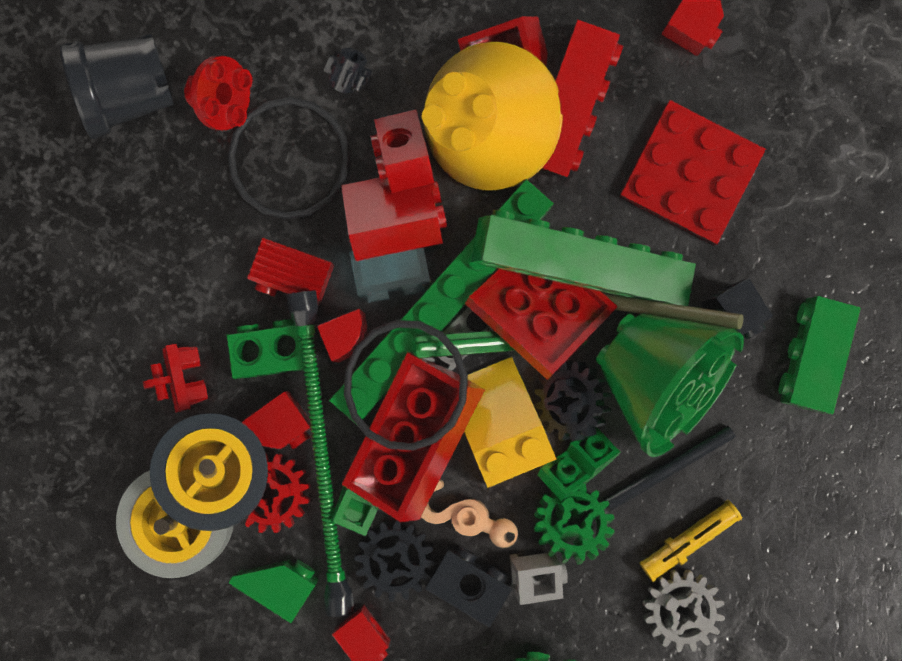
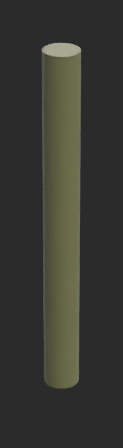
(680, 312)

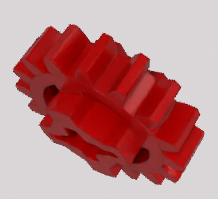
(274, 509)

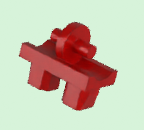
(175, 361)

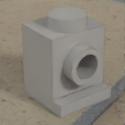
(537, 578)

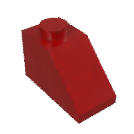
(695, 25)
(280, 423)

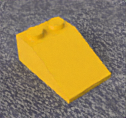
(505, 426)

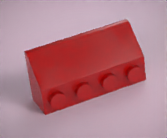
(412, 410)

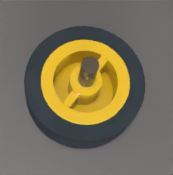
(209, 472)

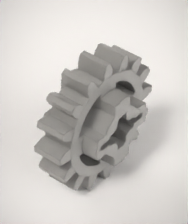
(677, 623)

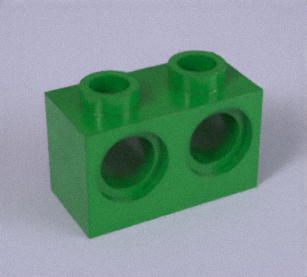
(269, 358)

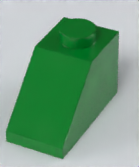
(278, 586)

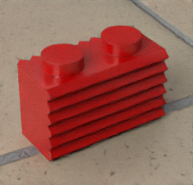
(288, 270)

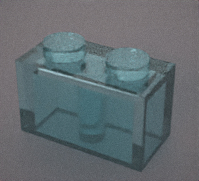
(390, 273)

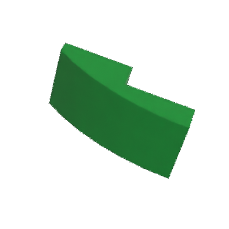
(578, 464)

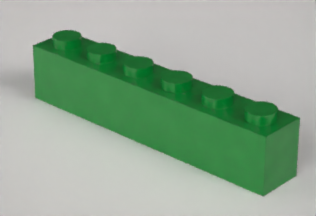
(581, 261)

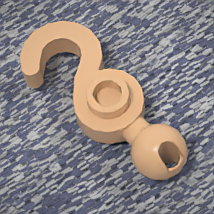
(471, 518)

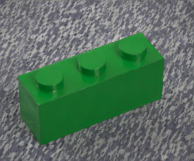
(819, 354)

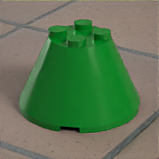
(667, 374)

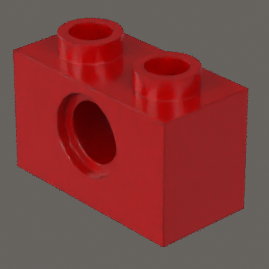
(402, 150)

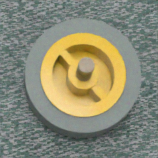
(158, 541)

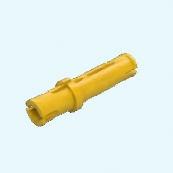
(725, 515)

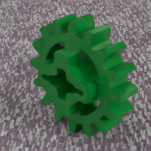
(580, 535)

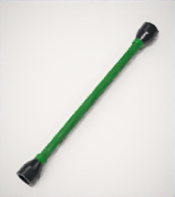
(337, 594)

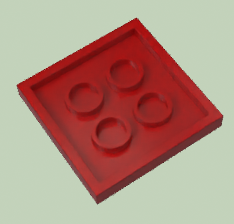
(692, 173)
(540, 316)

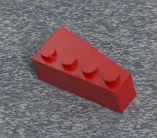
(579, 87)

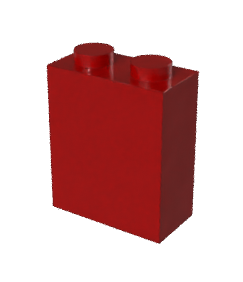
(391, 222)

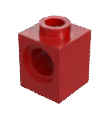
(362, 637)

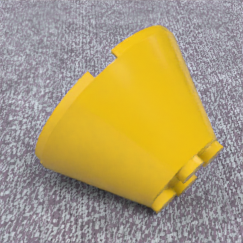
(492, 116)

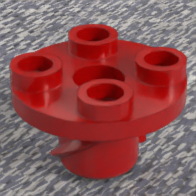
(219, 92)

